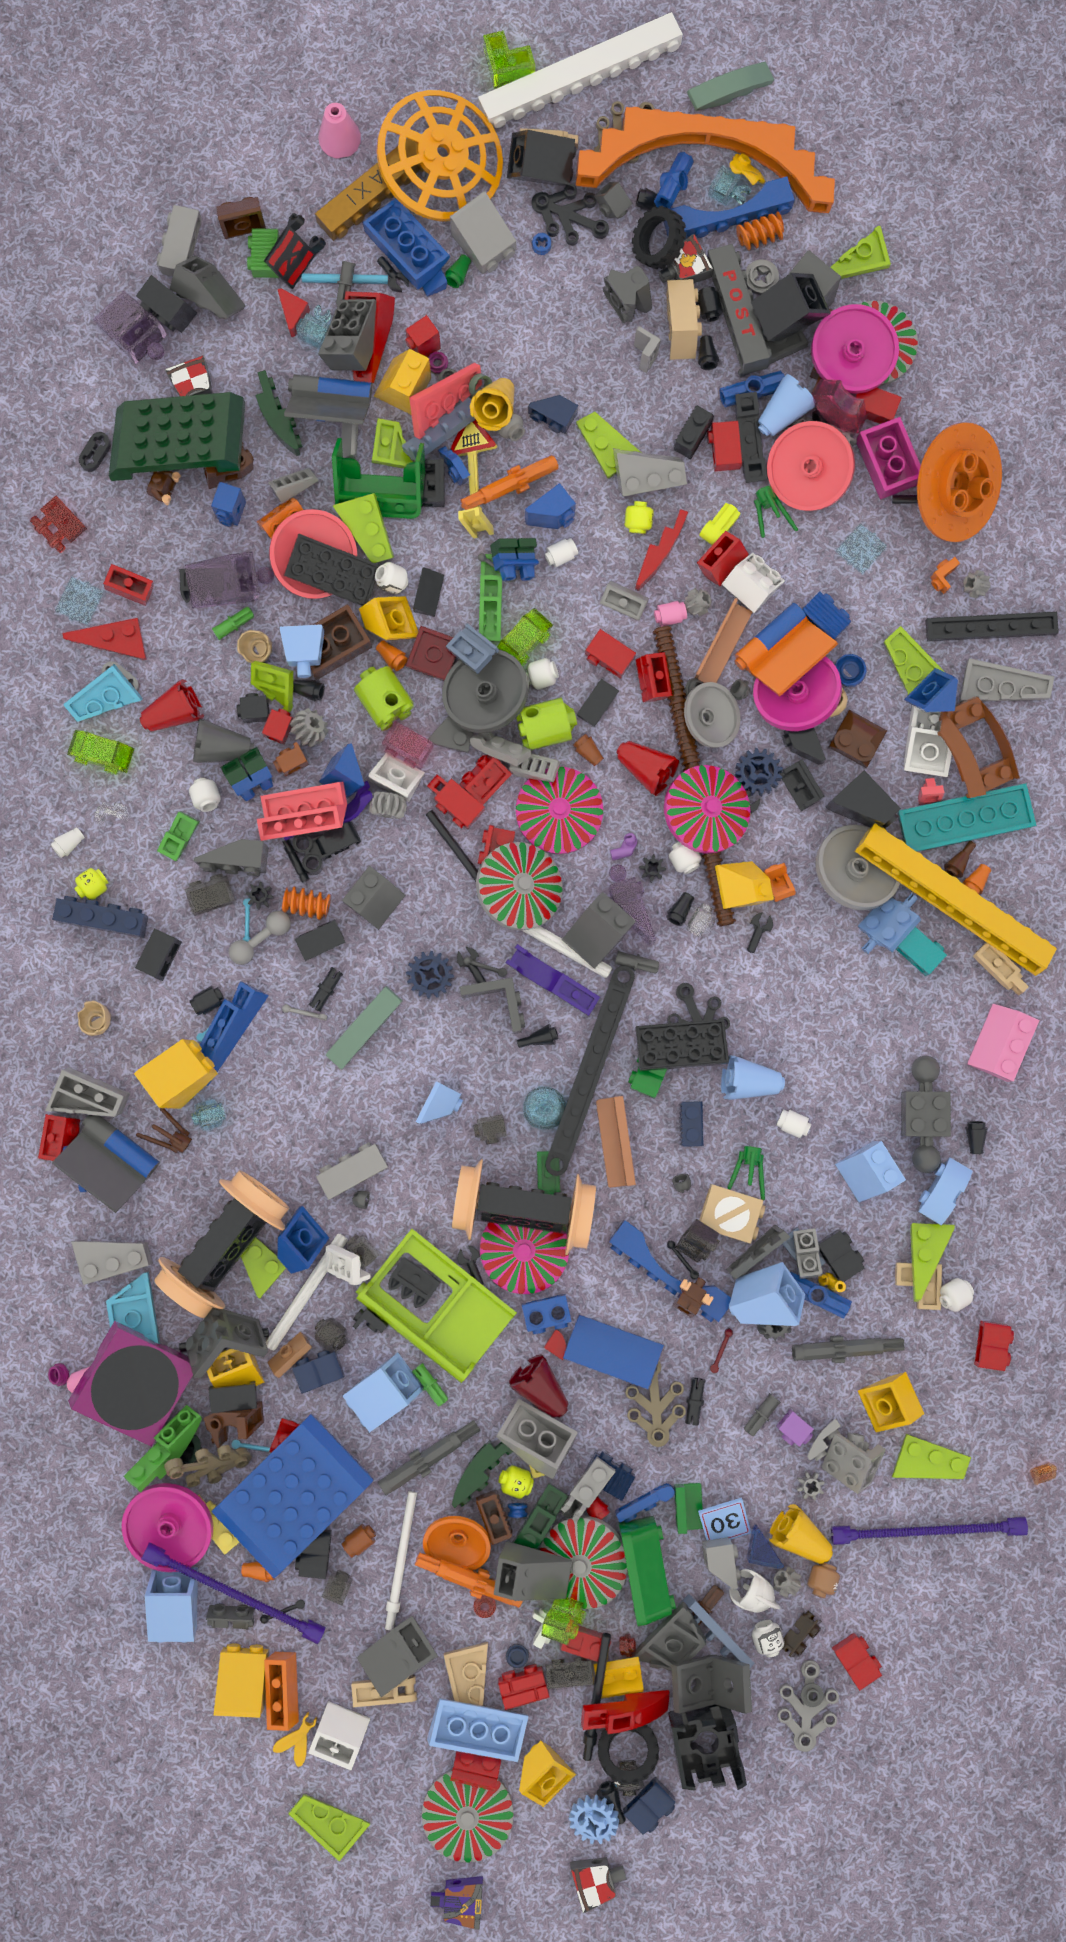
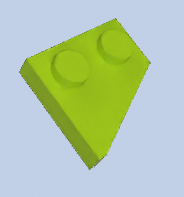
(274, 683)

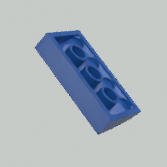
(406, 243)
(613, 1351)

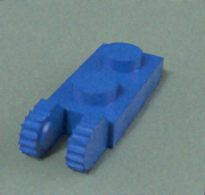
(646, 1502)

